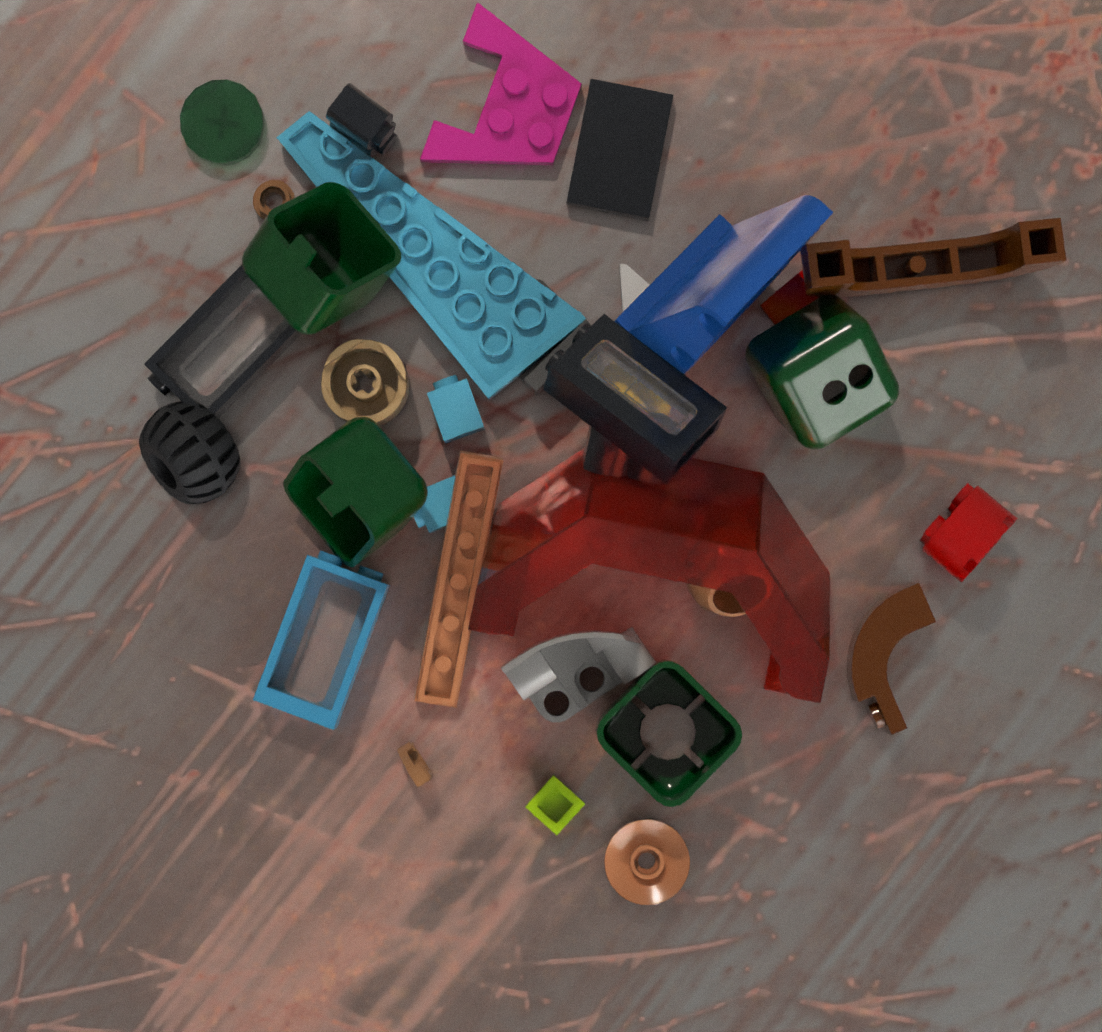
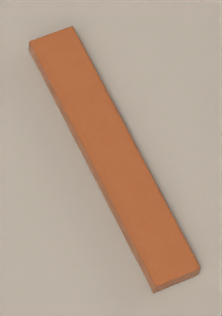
(457, 578)

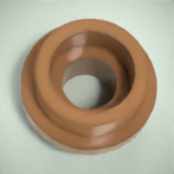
(265, 191)

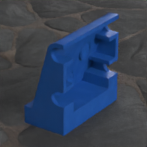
(719, 280)

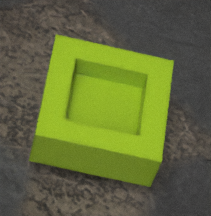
(555, 804)

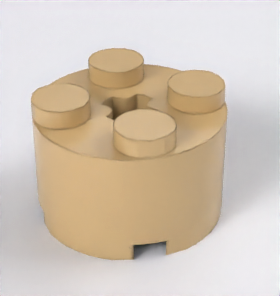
(372, 360)

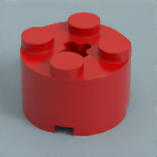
(968, 533)

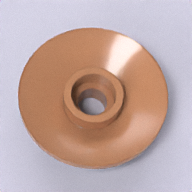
(649, 884)

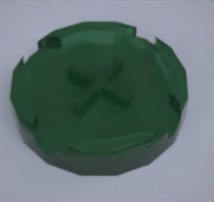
(222, 122)

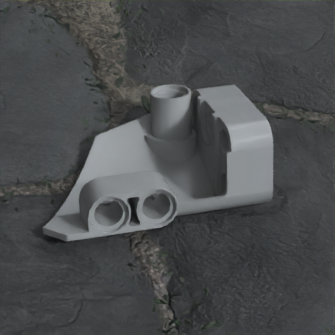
(559, 660)

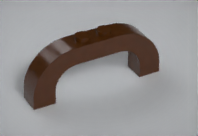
(1008, 253)

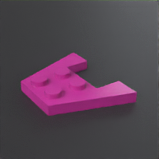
(524, 107)

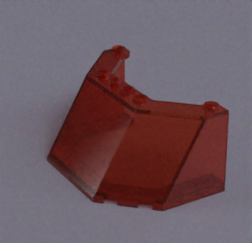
(700, 529)

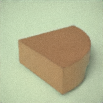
(414, 764)

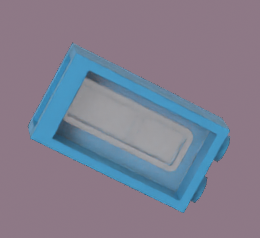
(322, 640)

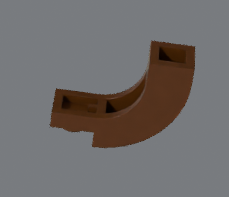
(871, 647)

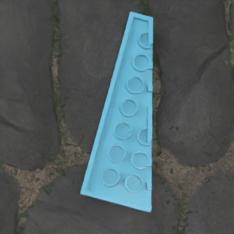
(464, 289)

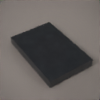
(619, 149)

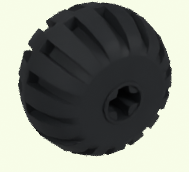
(189, 452)

